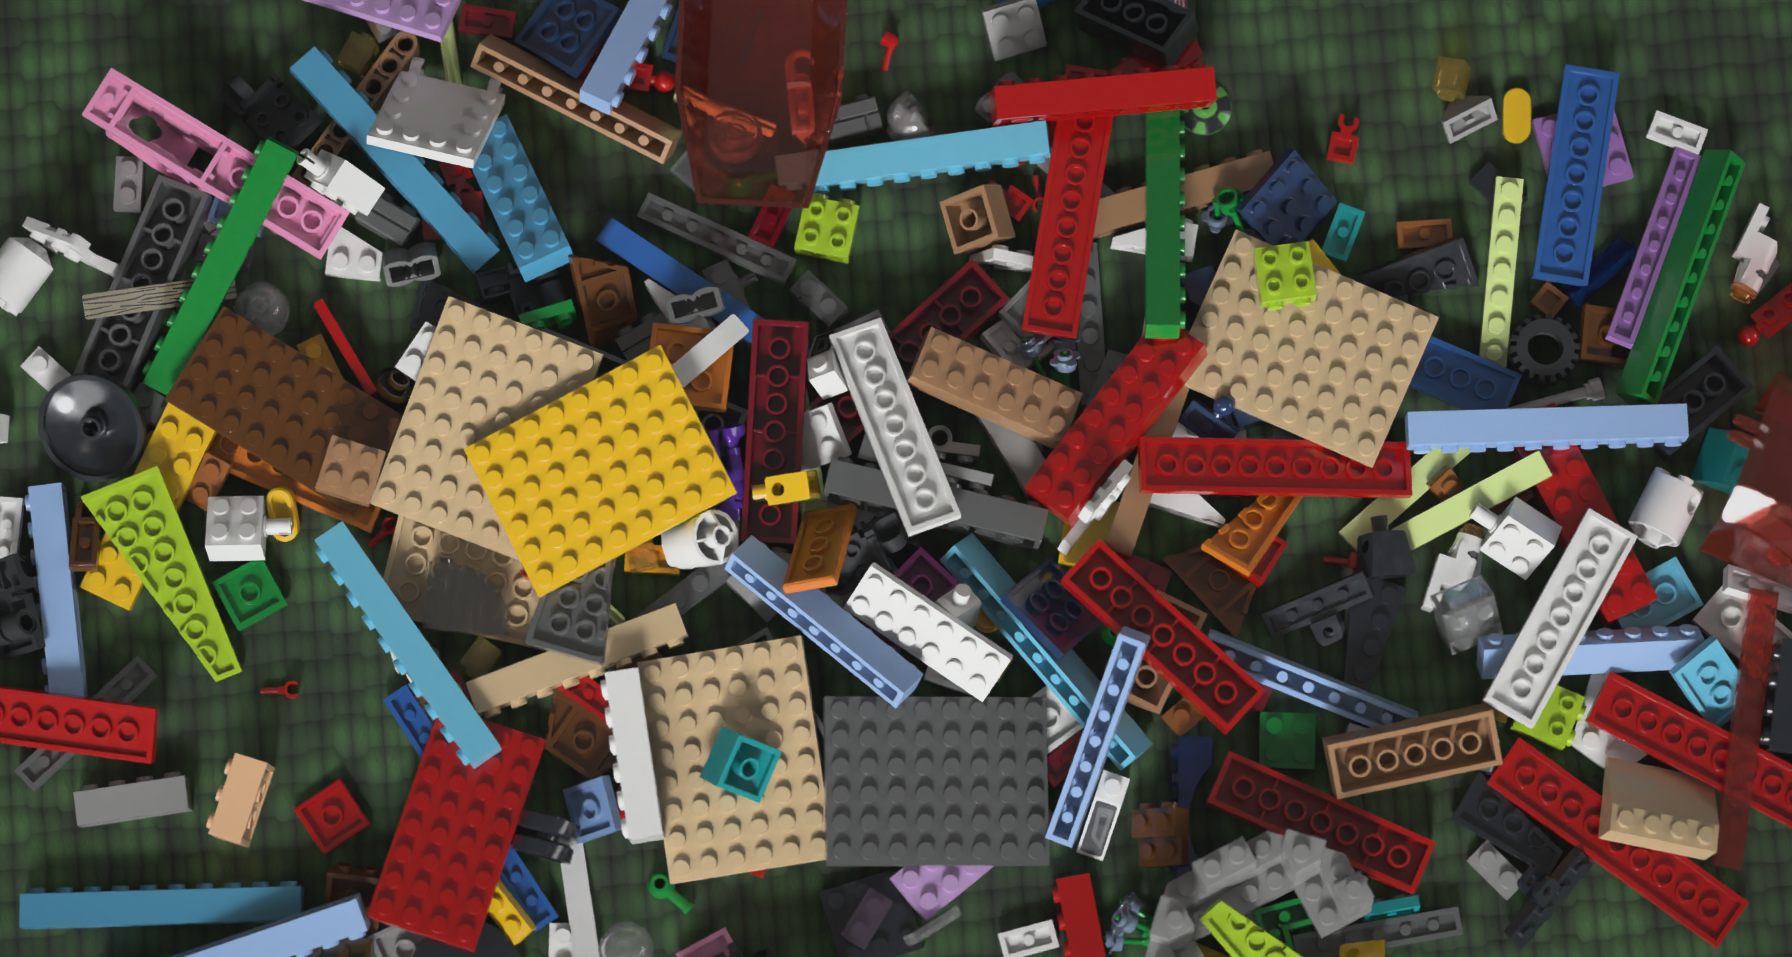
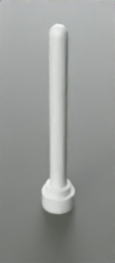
(1591, 390)

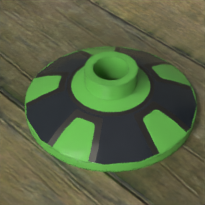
(1210, 120)

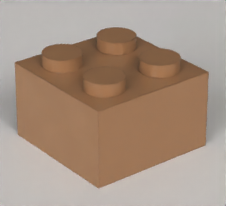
(977, 219)
(350, 471)

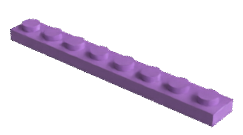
(1653, 247)

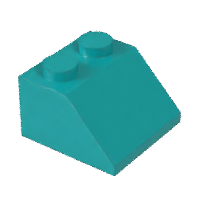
(1719, 461)
(740, 764)

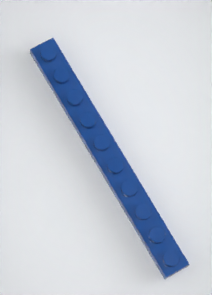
(515, 873)

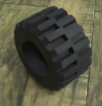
(1556, 332)

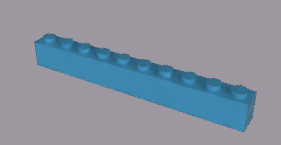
(402, 169)
(160, 907)

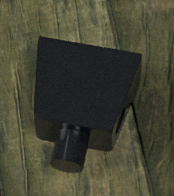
(1384, 552)

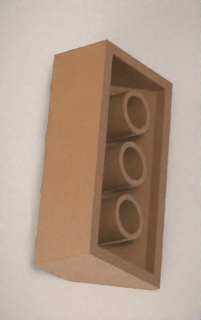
(1149, 687)

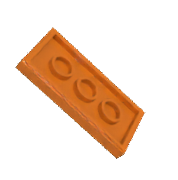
(820, 548)

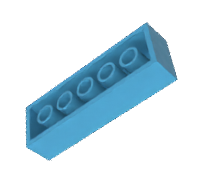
(520, 203)

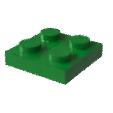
(556, 315)
(250, 593)
(1287, 740)

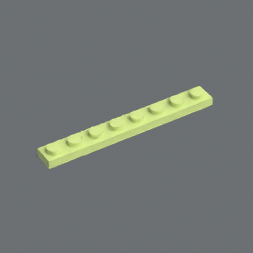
(1501, 269)

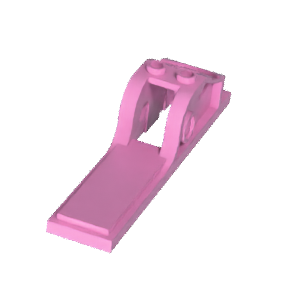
(297, 211)

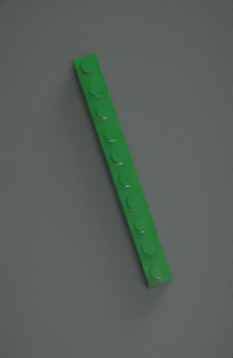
(1164, 224)
(222, 263)
(1680, 277)

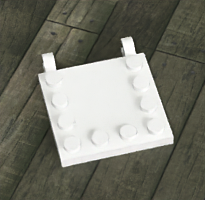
(436, 117)

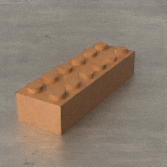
(993, 388)
(1412, 750)

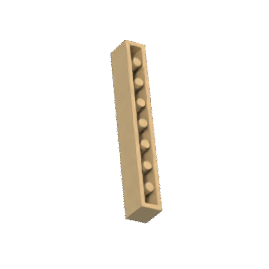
(550, 669)

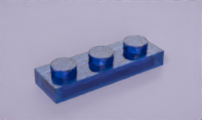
(1602, 269)

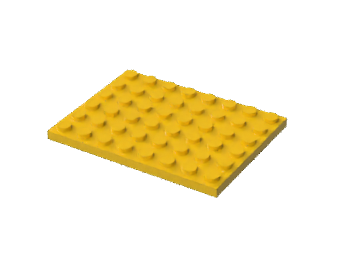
(600, 471)

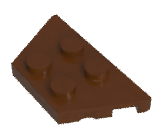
(603, 298)
(1214, 585)
(579, 737)

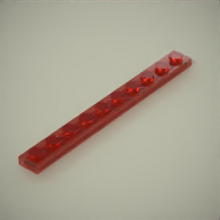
(1745, 727)

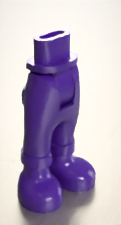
(735, 469)

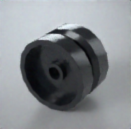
(546, 835)

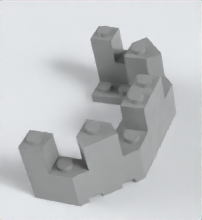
(1252, 876)

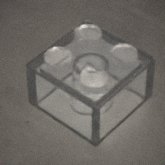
(1465, 614)

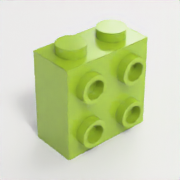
(827, 229)
(1284, 275)
(1556, 720)

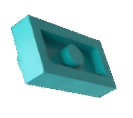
(1342, 232)
(1397, 907)

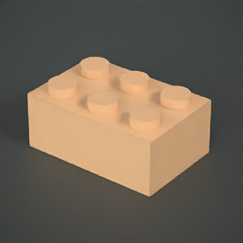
(240, 800)

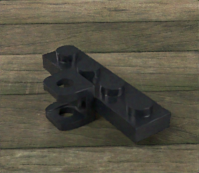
(1319, 608)
(1545, 895)

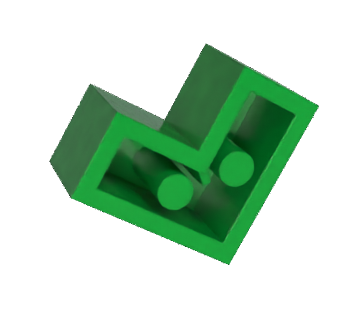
(1281, 919)

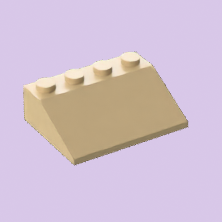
(1658, 810)

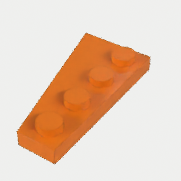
(1251, 532)

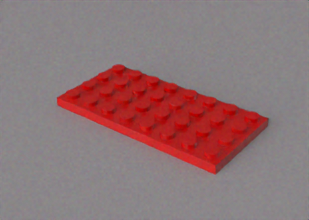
(455, 837)

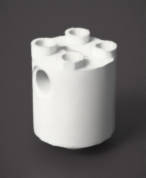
(22, 272)
(1664, 509)
(700, 541)

